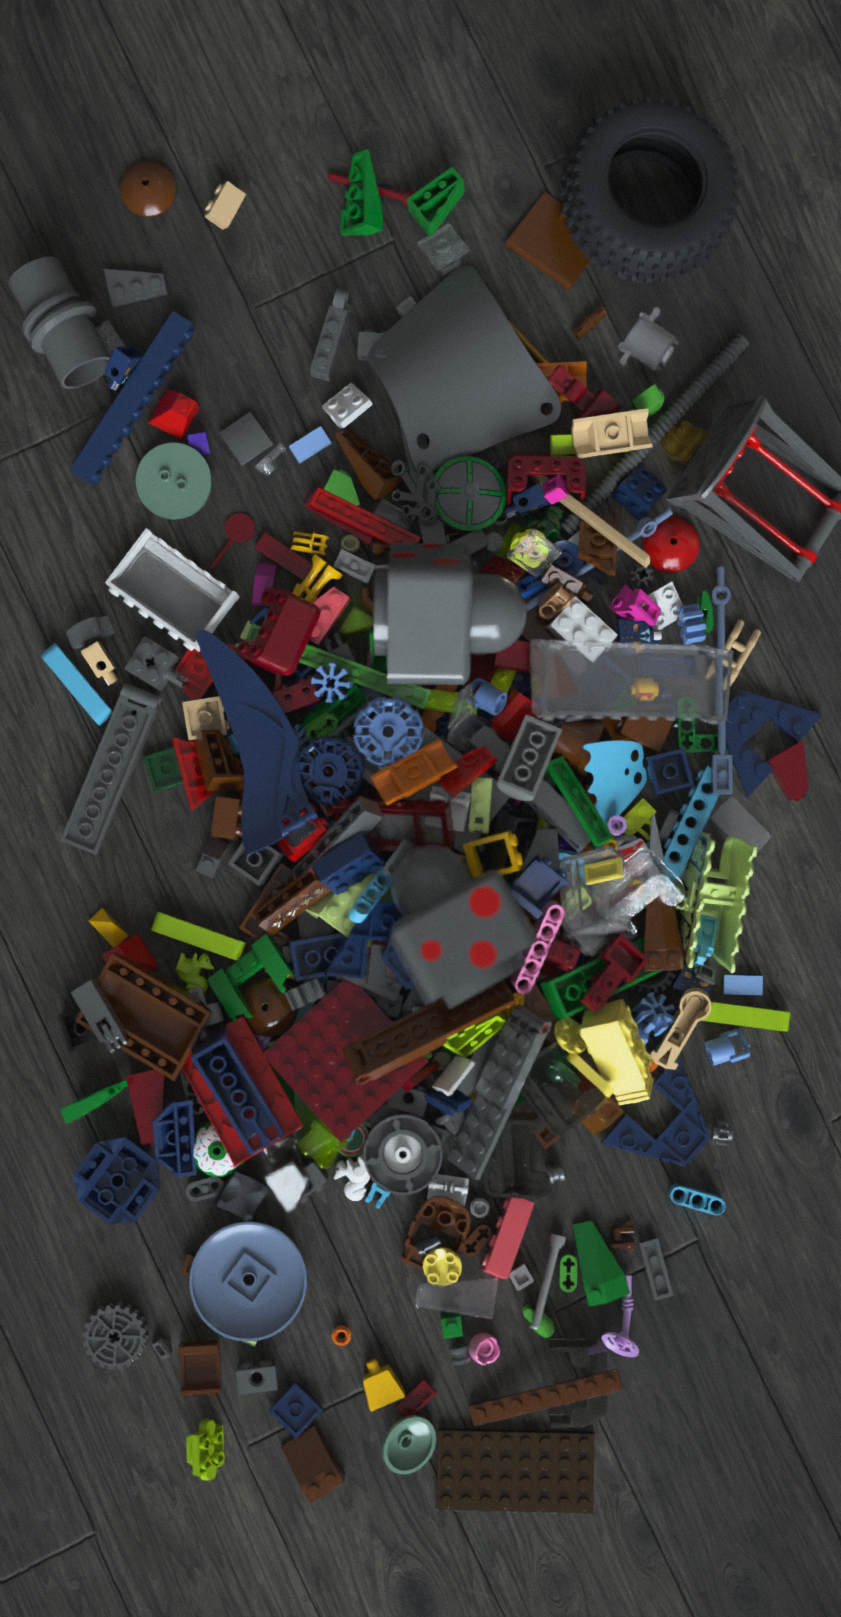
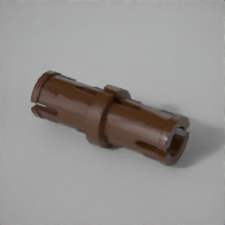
(589, 322)

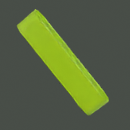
(198, 936)
(748, 1016)

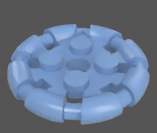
(383, 720)

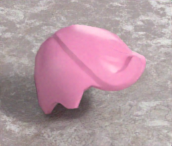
(484, 1348)

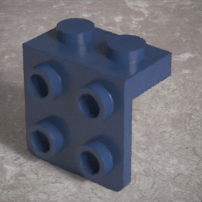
(639, 492)

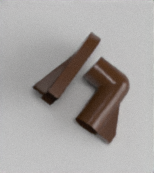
(618, 1231)

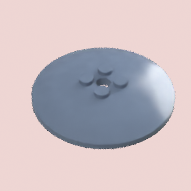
(240, 1308)

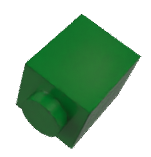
(451, 1325)

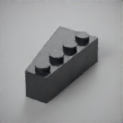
(498, 854)

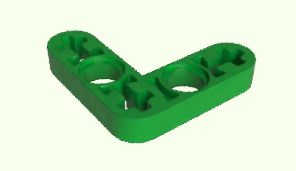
(695, 739)

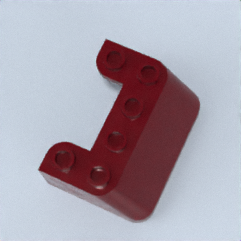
(543, 463)
(282, 633)

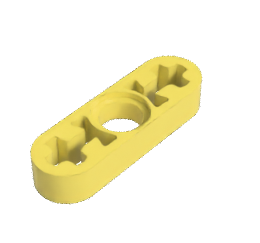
(590, 1074)

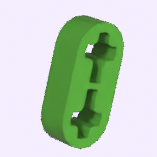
(320, 726)
(563, 1272)

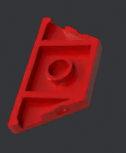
(195, 669)
(191, 772)

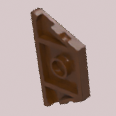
(596, 548)

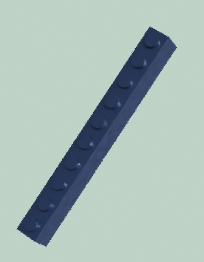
(132, 398)

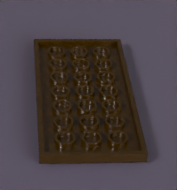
(515, 1471)

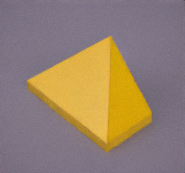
(108, 928)

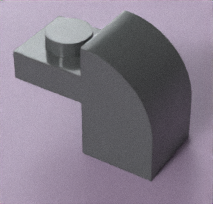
(88, 631)

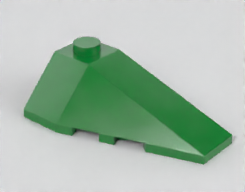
(363, 206)
(600, 1272)

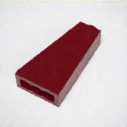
(148, 1100)

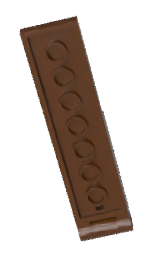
(422, 1032)

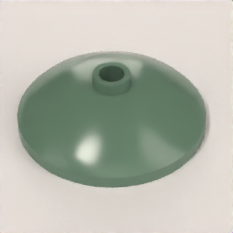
(413, 1451)

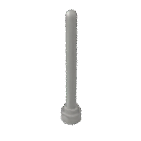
(556, 1243)

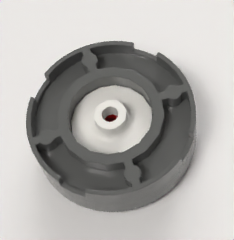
(400, 1172)

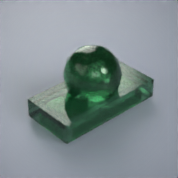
(562, 1068)

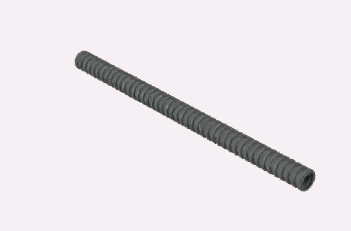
(659, 429)

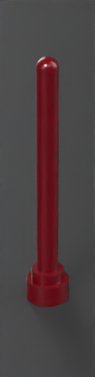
(381, 190)

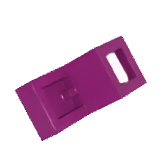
(264, 578)

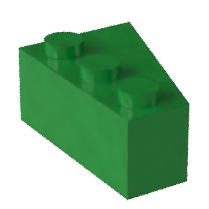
(436, 200)

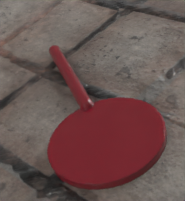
(238, 529)

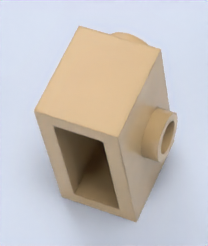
(224, 205)

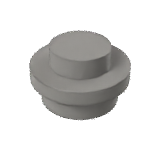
(479, 1207)

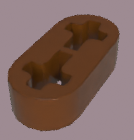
(480, 1243)

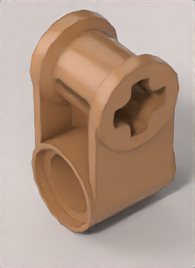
(557, 599)

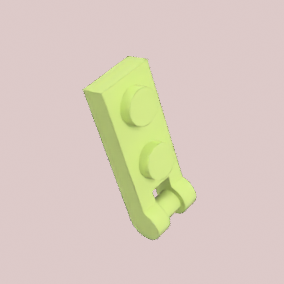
(480, 804)

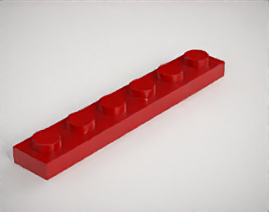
(361, 518)

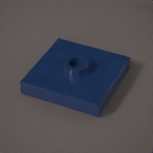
(295, 1409)

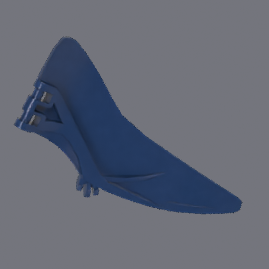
(265, 745)

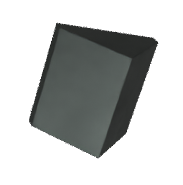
(75, 1034)

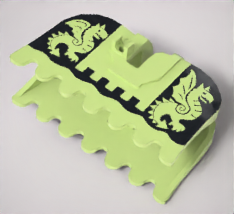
(716, 899)

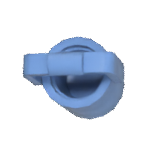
(488, 697)
(721, 1048)

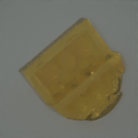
(682, 441)

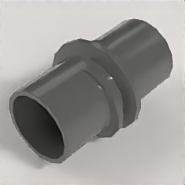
(59, 322)

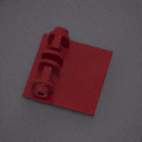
(504, 568)

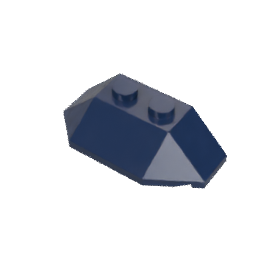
(175, 1138)

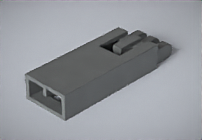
(95, 1008)

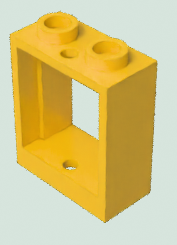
(511, 843)

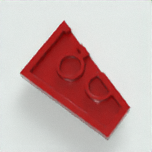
(468, 769)

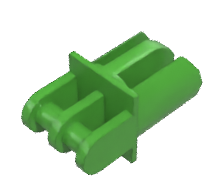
(546, 1325)

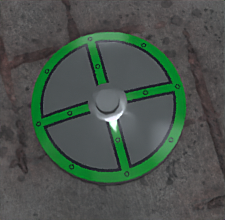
(469, 494)

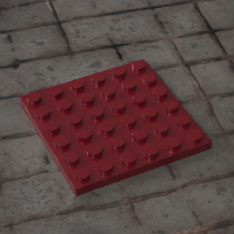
(316, 1068)

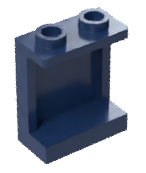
(537, 884)

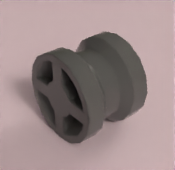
(555, 1172)
(459, 1354)

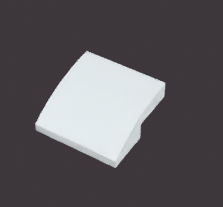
(453, 1075)

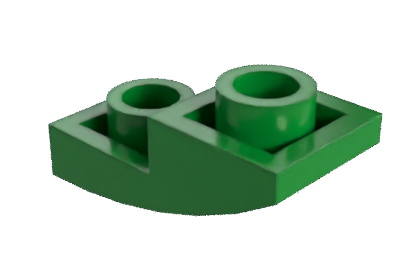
(706, 606)

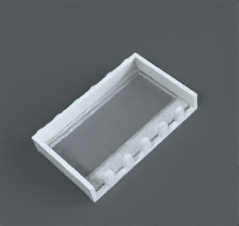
(170, 589)

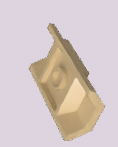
(610, 433)

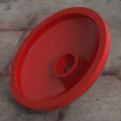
(670, 557)

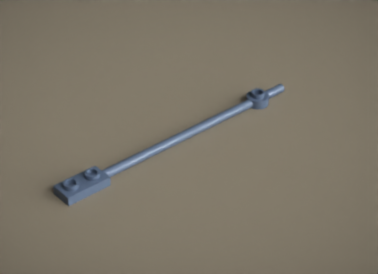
(644, 528)
(721, 764)

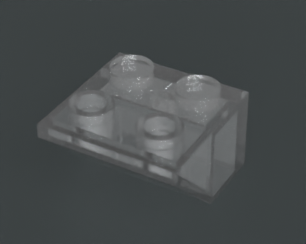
(588, 943)

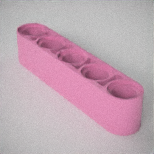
(538, 956)

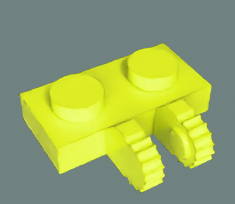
(638, 817)

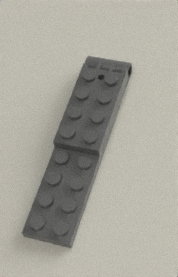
(111, 768)
(499, 1089)

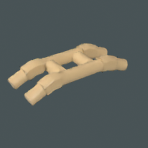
(745, 649)

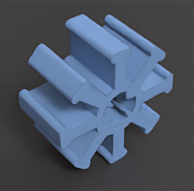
(691, 623)
(326, 681)
(654, 1014)

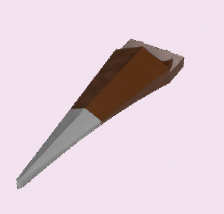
(661, 932)

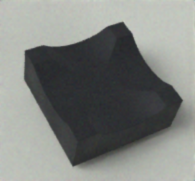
(241, 1194)

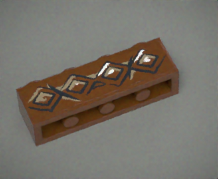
(290, 902)

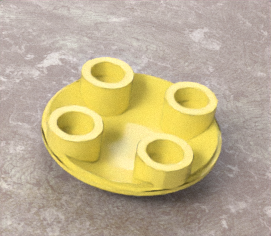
(568, 1036)
(442, 1266)

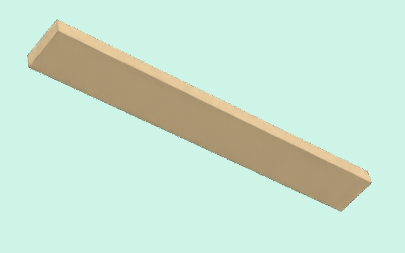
(600, 525)

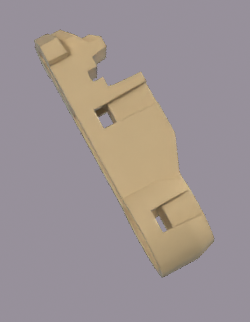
(685, 1022)

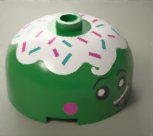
(206, 1159)

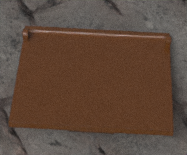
(548, 244)

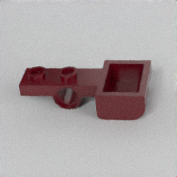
(578, 394)
(622, 963)

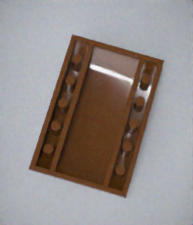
(155, 1014)

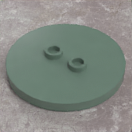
(173, 481)

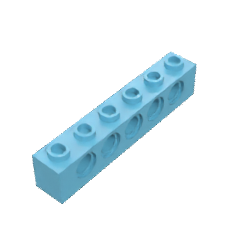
(699, 817)

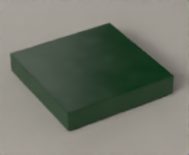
(163, 769)

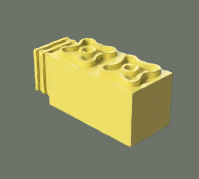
(618, 1051)

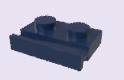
(449, 1104)

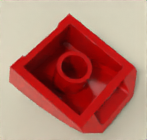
(511, 717)

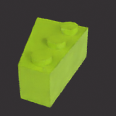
(473, 1037)

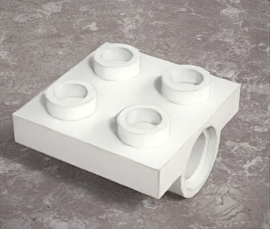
(347, 405)

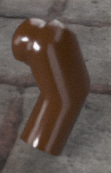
(366, 602)

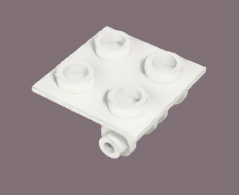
(669, 602)
(459, 805)
(450, 1187)

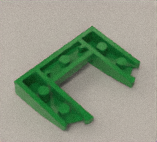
(226, 982)
(89, 1102)

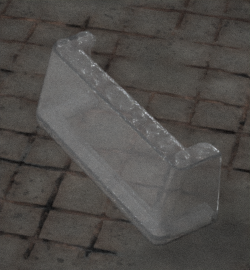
(629, 680)

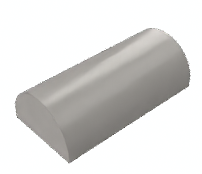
(528, 759)

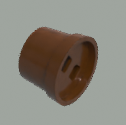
(573, 738)

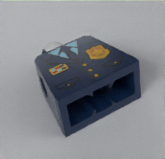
(122, 365)
(535, 500)
(636, 632)
(687, 978)

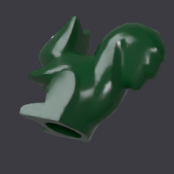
(549, 524)

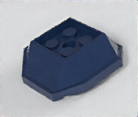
(97, 1185)

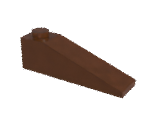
(369, 465)

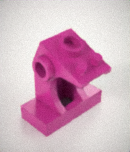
(628, 606)

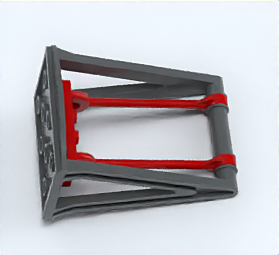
(715, 459)

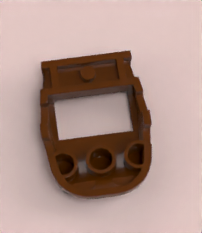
(443, 1216)

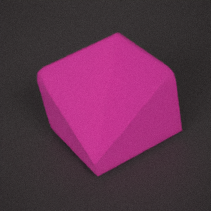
(555, 489)

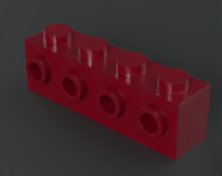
(296, 696)

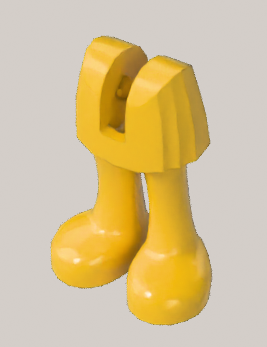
(328, 574)

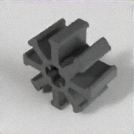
(305, 993)

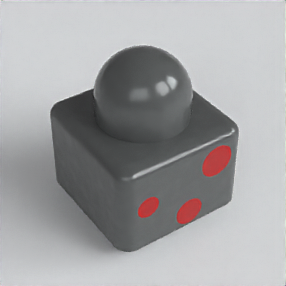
(438, 613)
(455, 928)

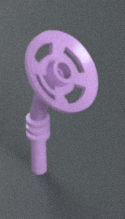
(622, 1339)

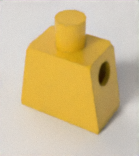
(381, 1385)

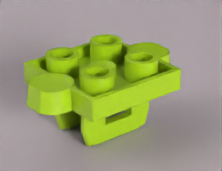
(206, 1449)

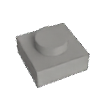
(521, 1277)

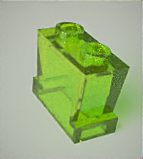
(321, 1145)

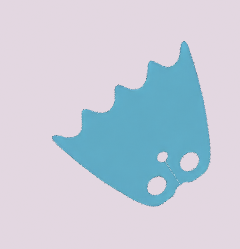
(610, 784)

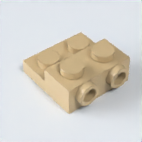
(204, 715)

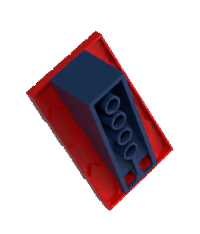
(240, 1091)

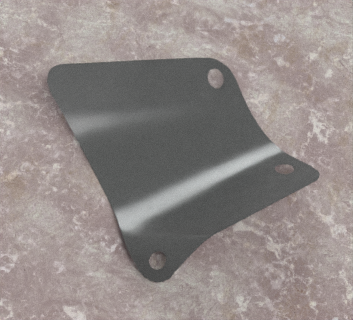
(461, 373)

